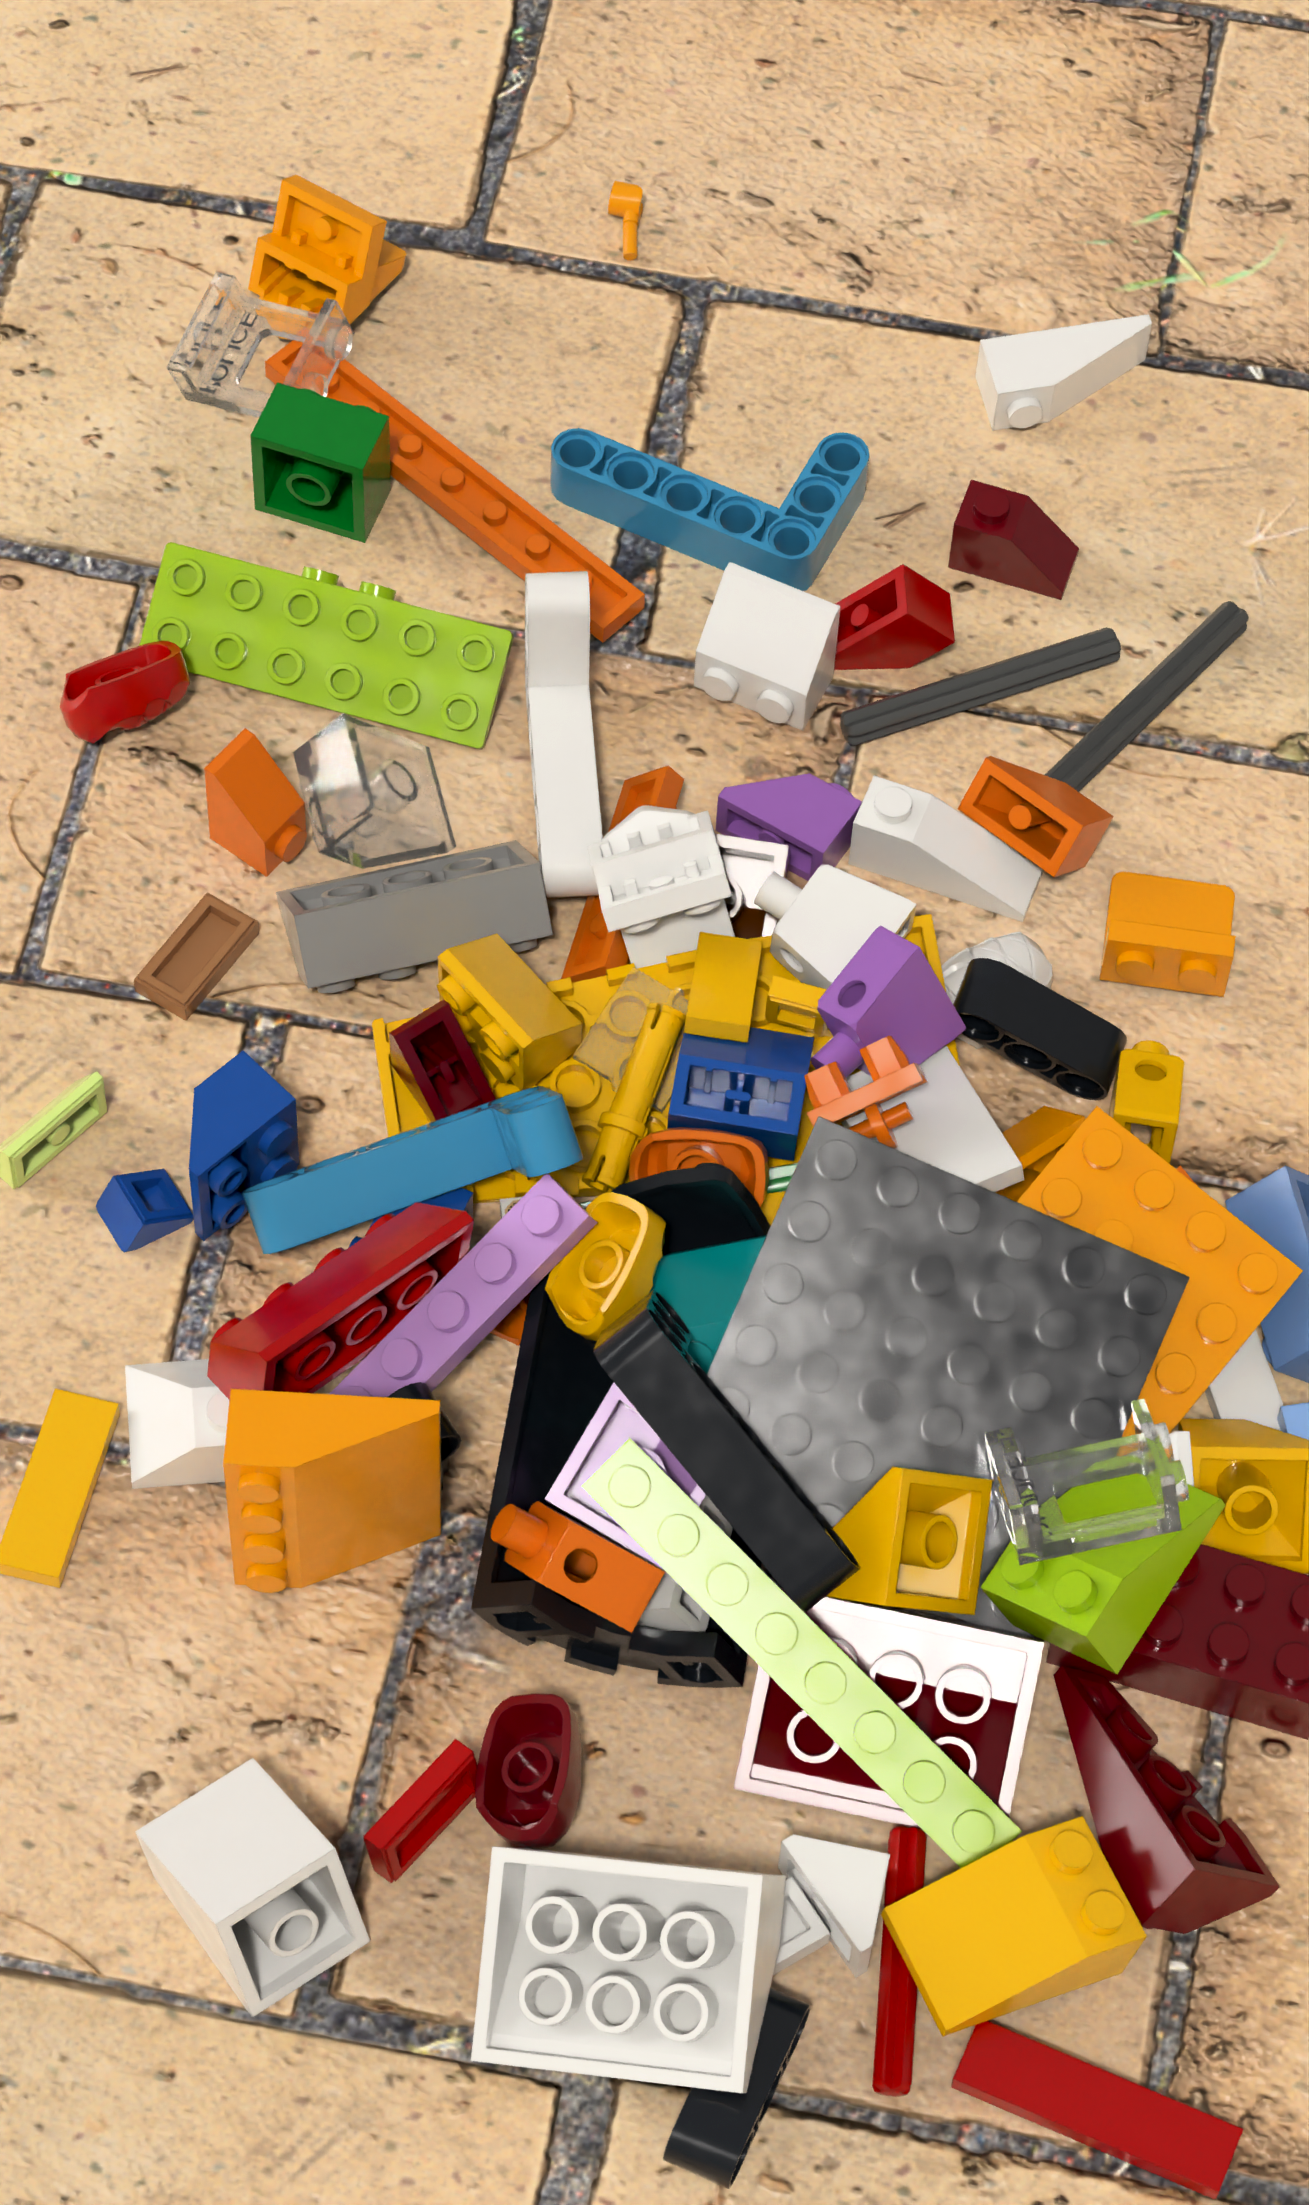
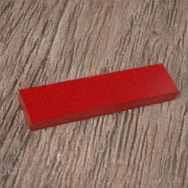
(1097, 2108)

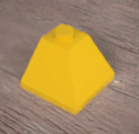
(1264, 1487)
(917, 1541)

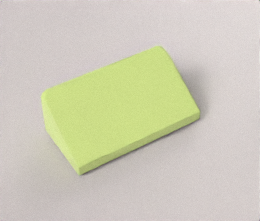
(52, 1129)

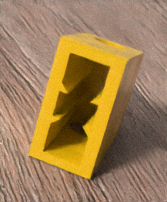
(1149, 1093)

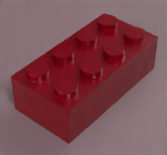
(1225, 1643)

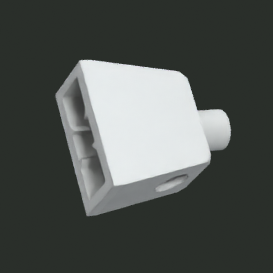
(828, 920)

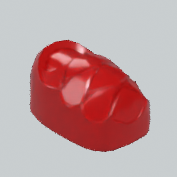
(124, 690)

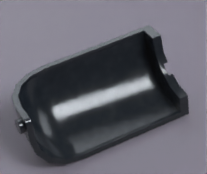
(549, 1408)

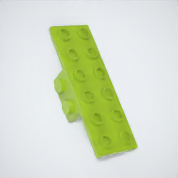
(329, 644)

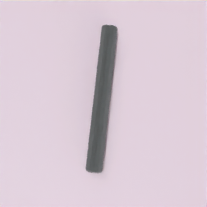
(980, 686)
(1151, 696)

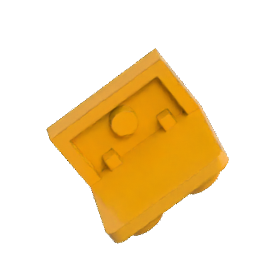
(1168, 934)

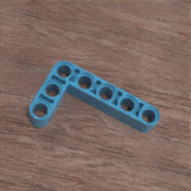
(709, 518)
(515, 1132)

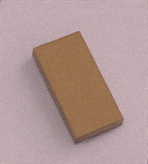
(196, 956)

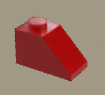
(893, 622)

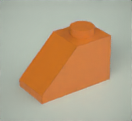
(253, 805)
(1036, 815)

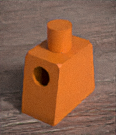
(577, 1562)

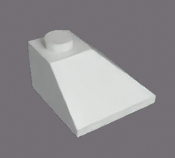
(175, 1424)

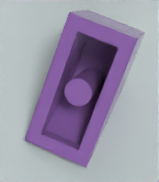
(795, 812)

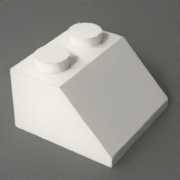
(767, 647)

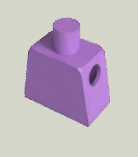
(886, 993)

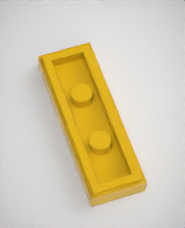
(57, 1487)

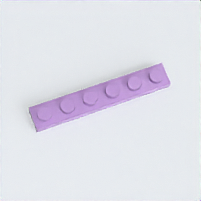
(474, 1294)

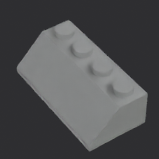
(412, 914)

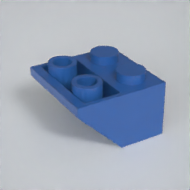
(743, 1087)
(239, 1138)

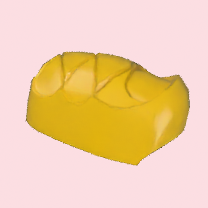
(608, 1266)

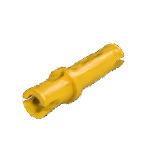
(626, 1120)

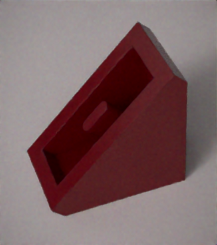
(438, 1063)

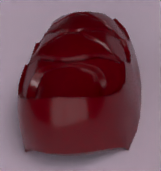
(530, 1770)

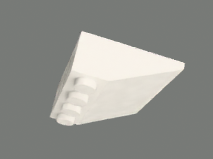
(626, 1967)

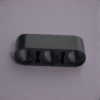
(1039, 1029)
(721, 2125)

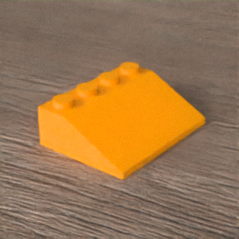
(327, 1483)

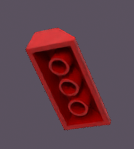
(343, 1307)

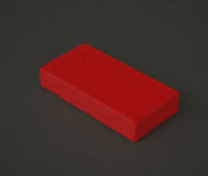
(422, 1812)

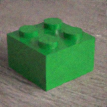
(321, 462)

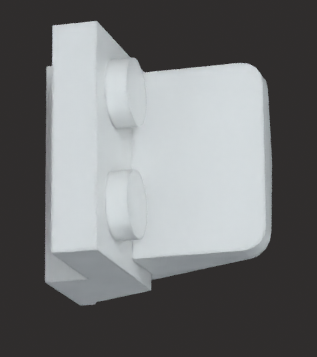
(661, 882)

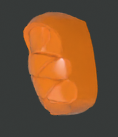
(688, 1147)

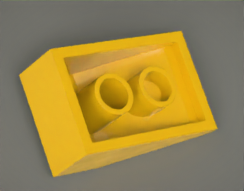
(1016, 1927)

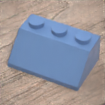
(1280, 1215)

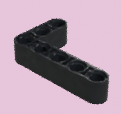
(664, 1383)

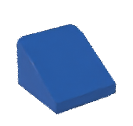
(142, 1208)

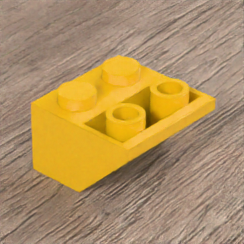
(507, 1011)

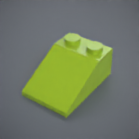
(1108, 1595)

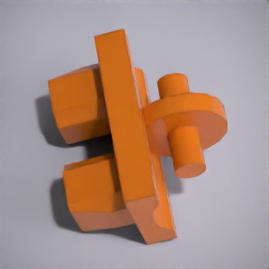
(891, 1078)

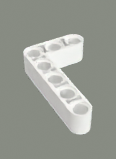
(561, 730)

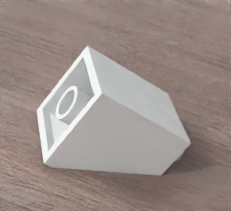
(255, 1885)

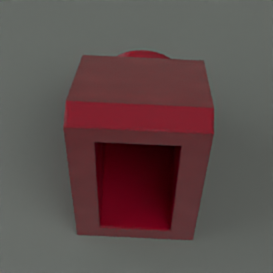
(1011, 541)

